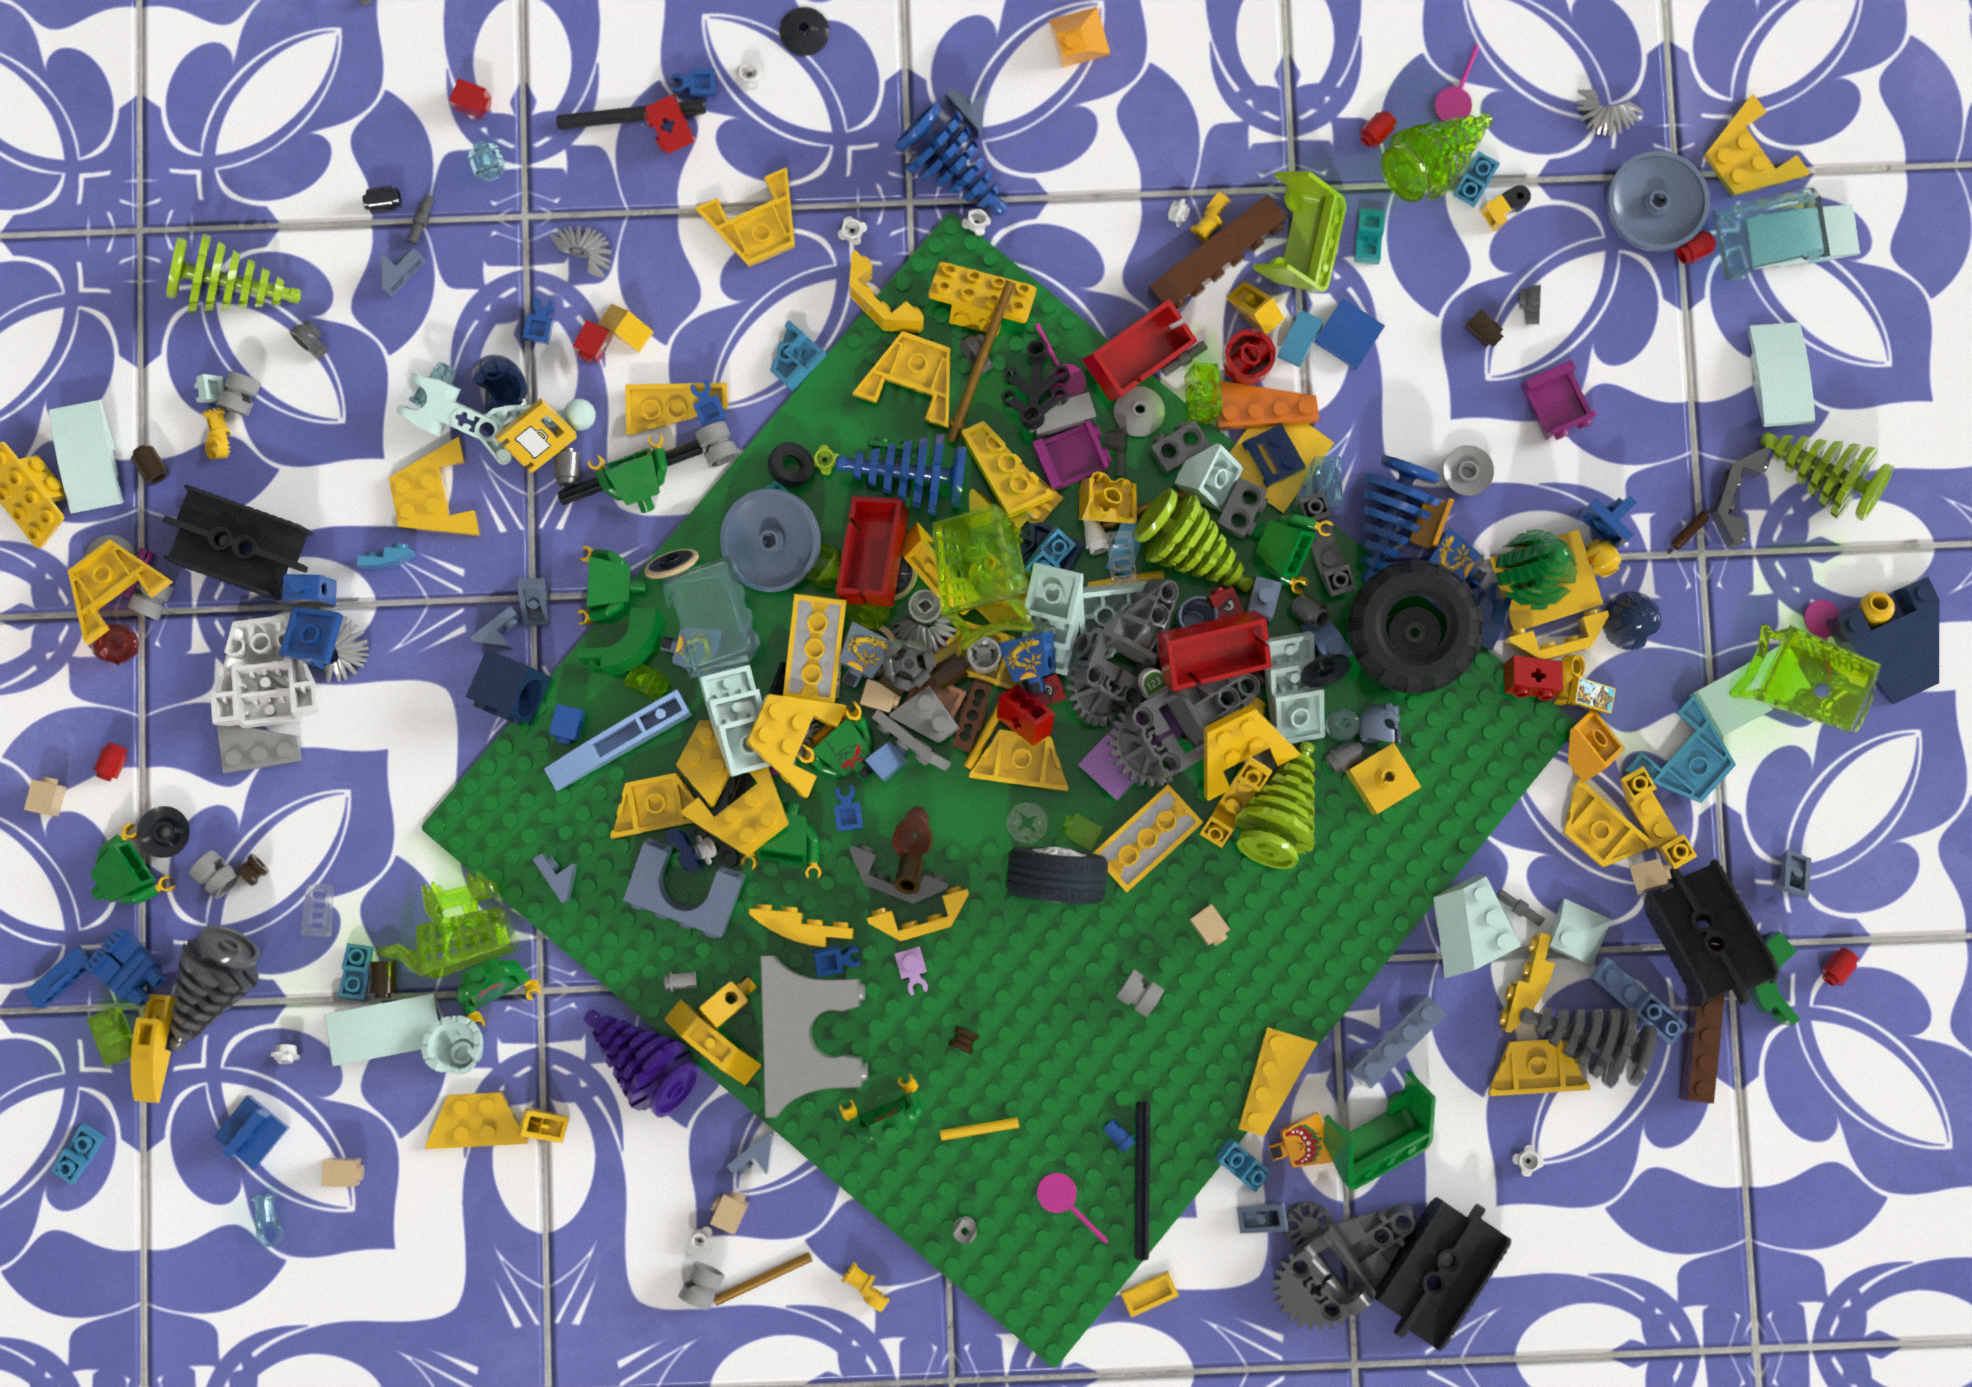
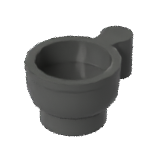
(1531, 302)
(307, 337)
(970, 349)

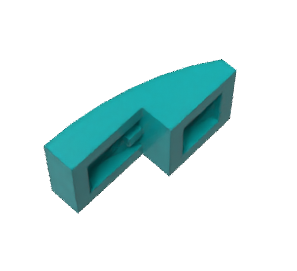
(1369, 236)

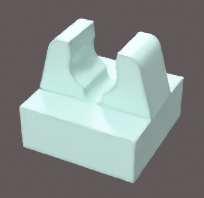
(209, 388)

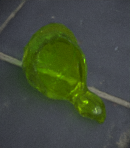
(827, 566)

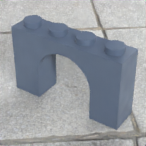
(648, 892)
(1417, 1020)

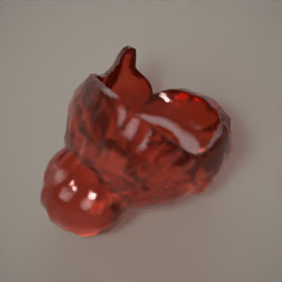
(109, 650)
(914, 822)

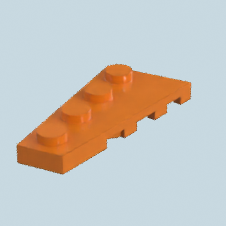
(1263, 407)

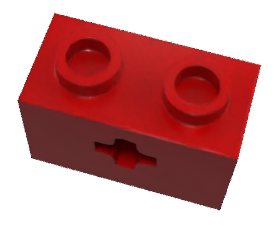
(670, 109)
(1533, 677)
(1025, 714)

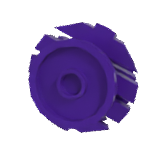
(647, 1066)

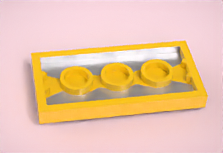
(814, 647)
(1148, 837)

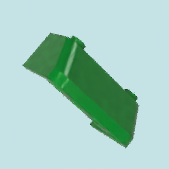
(1385, 1140)

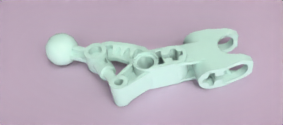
(443, 409)

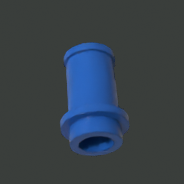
(1119, 1135)

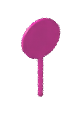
(1455, 101)
(1077, 382)
(1816, 616)
(1058, 1194)

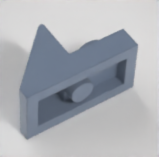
(972, 114)
(397, 276)
(534, 601)
(491, 633)
(1795, 874)
(561, 882)
(760, 1151)
(1262, 1218)

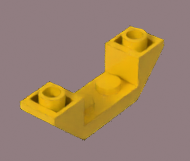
(904, 318)
(923, 559)
(1589, 626)
(1243, 788)
(1652, 819)
(886, 921)
(712, 1043)

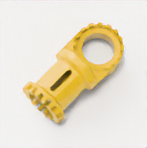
(1211, 220)
(217, 434)
(1568, 674)
(862, 1282)

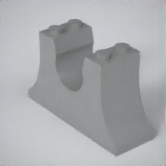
(790, 1055)

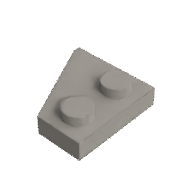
(926, 716)

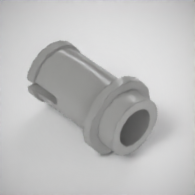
(680, 981)

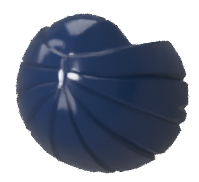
(501, 379)
(1631, 620)

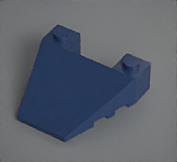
(1902, 646)

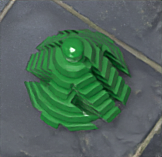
(1539, 566)

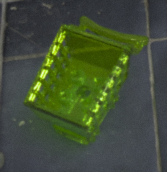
(977, 536)
(1797, 673)
(436, 900)

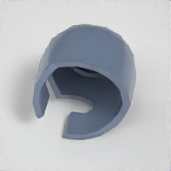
(1194, 612)
(1380, 723)

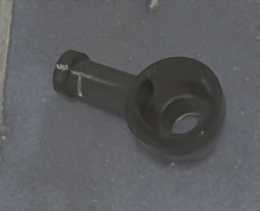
(1118, 441)

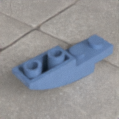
(1631, 995)

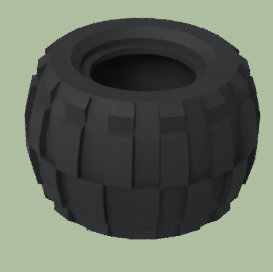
(1408, 672)

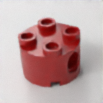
(1249, 357)

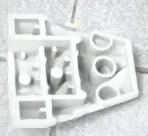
(258, 683)

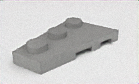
(906, 740)
(256, 748)

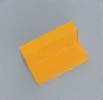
(1432, 528)

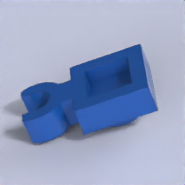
(700, 83)
(539, 326)
(708, 408)
(848, 814)
(830, 959)

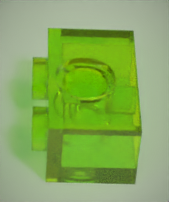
(1203, 392)
(111, 1036)

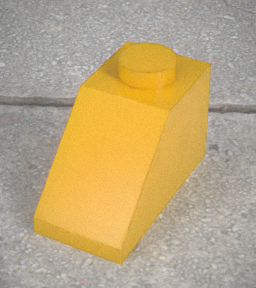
(1256, 307)

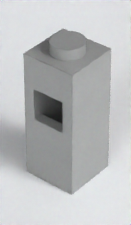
(1067, 416)

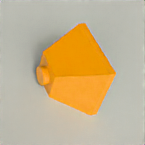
(1079, 37)
(1592, 746)

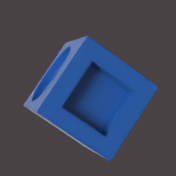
(567, 724)

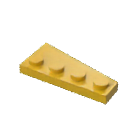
(664, 404)
(1008, 478)
(1275, 1072)

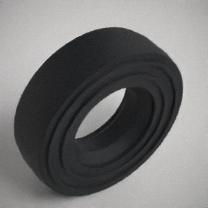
(795, 451)

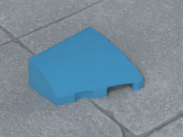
(795, 357)

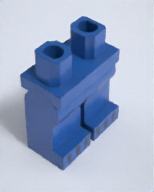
(126, 967)

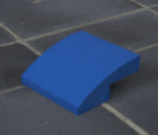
(1349, 334)

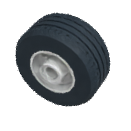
(1056, 875)

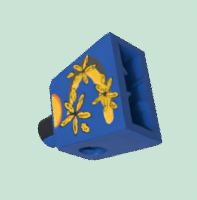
(1458, 556)
(306, 590)
(1030, 659)

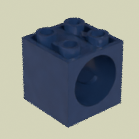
(508, 688)

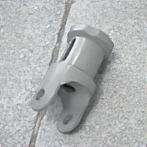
(961, 1223)

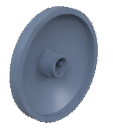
(1658, 201)
(771, 539)

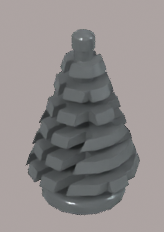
(212, 977)
(1599, 1040)

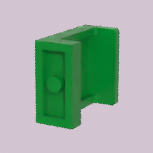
(871, 491)

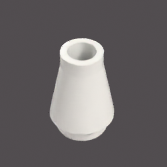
(1095, 537)

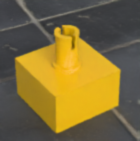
(1383, 779)

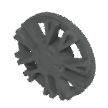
(1307, 1224)

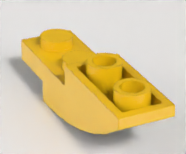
(790, 925)
(1530, 990)
(148, 1049)

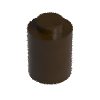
(1484, 329)
(149, 464)
(950, 670)
(909, 873)
(383, 978)

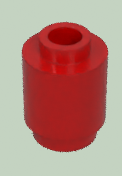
(1377, 129)
(1697, 248)
(110, 761)
(1839, 967)

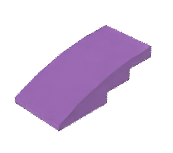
(1100, 765)

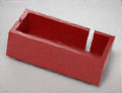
(1139, 350)
(874, 553)
(1214, 650)

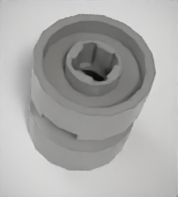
(238, 393)
(717, 444)
(147, 605)
(925, 607)
(984, 656)
(213, 873)
(1140, 993)
(702, 1283)

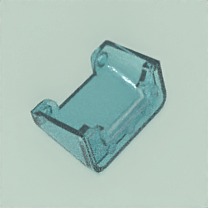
(1770, 232)

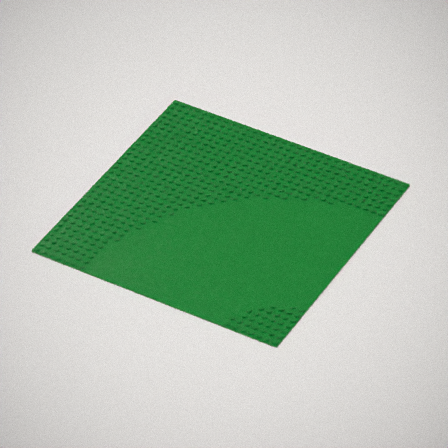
(1010, 967)

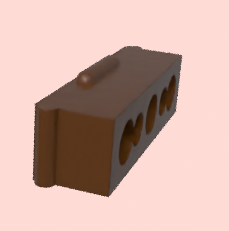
(968, 707)

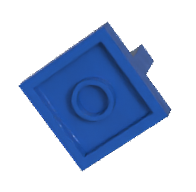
(1605, 520)
(311, 636)
(250, 1132)

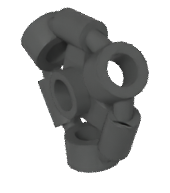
(908, 663)

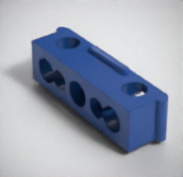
(58, 978)

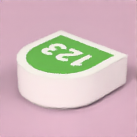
(1151, 682)

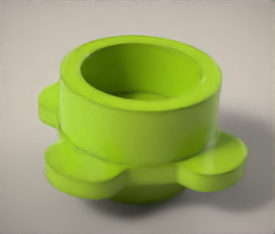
(825, 452)

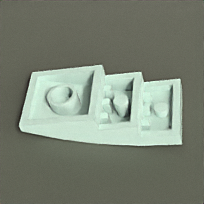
(1840, 233)
(1781, 374)
(85, 456)
(1055, 605)
(1294, 707)
(732, 709)
(1726, 711)
(379, 1029)

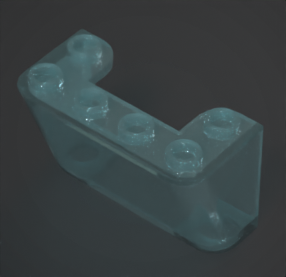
(712, 617)

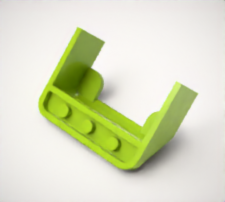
(1312, 235)

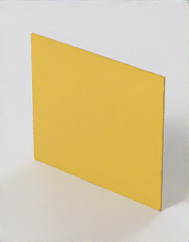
(1308, 444)
(1583, 593)

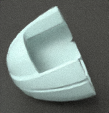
(453, 1045)

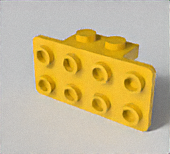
(976, 296)
(29, 495)

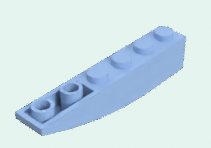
(619, 739)

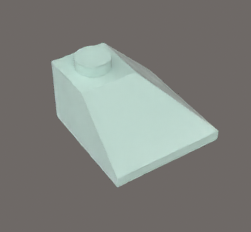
(1210, 476)
(1578, 932)

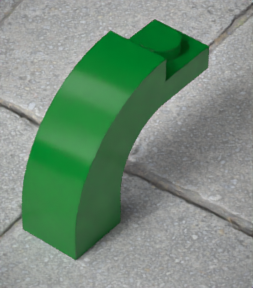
(632, 649)
(1766, 996)

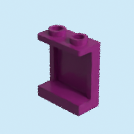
(1558, 401)
(1071, 456)

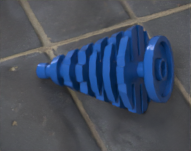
(946, 154)
(904, 470)
(1396, 505)

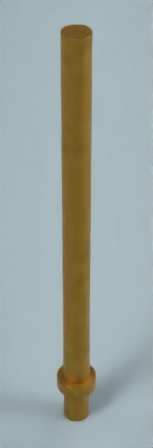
(957, 423)

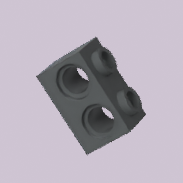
(1180, 448)
(1236, 506)

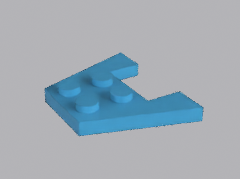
(1697, 763)

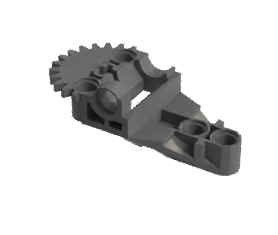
(1099, 685)
(1193, 710)
(1362, 1253)

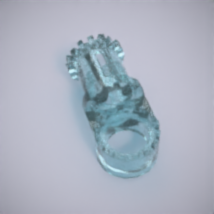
(441, 372)
(266, 1218)

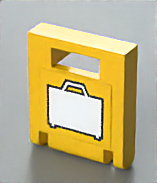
(532, 440)

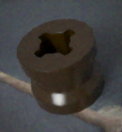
(252, 869)
(963, 1039)

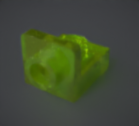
(868, 615)
(647, 681)
(1081, 831)

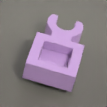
(912, 965)

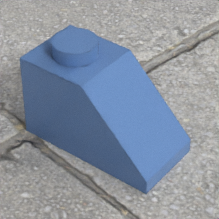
(1328, 640)
(887, 760)

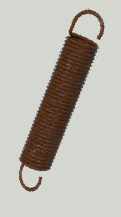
(1690, 530)

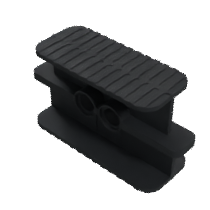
(208, 516)
(1707, 973)
(1476, 1252)

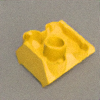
(1107, 499)

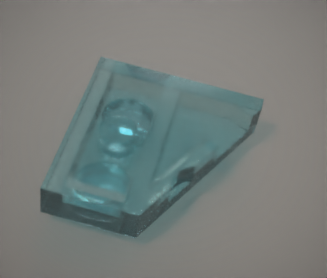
(1324, 476)

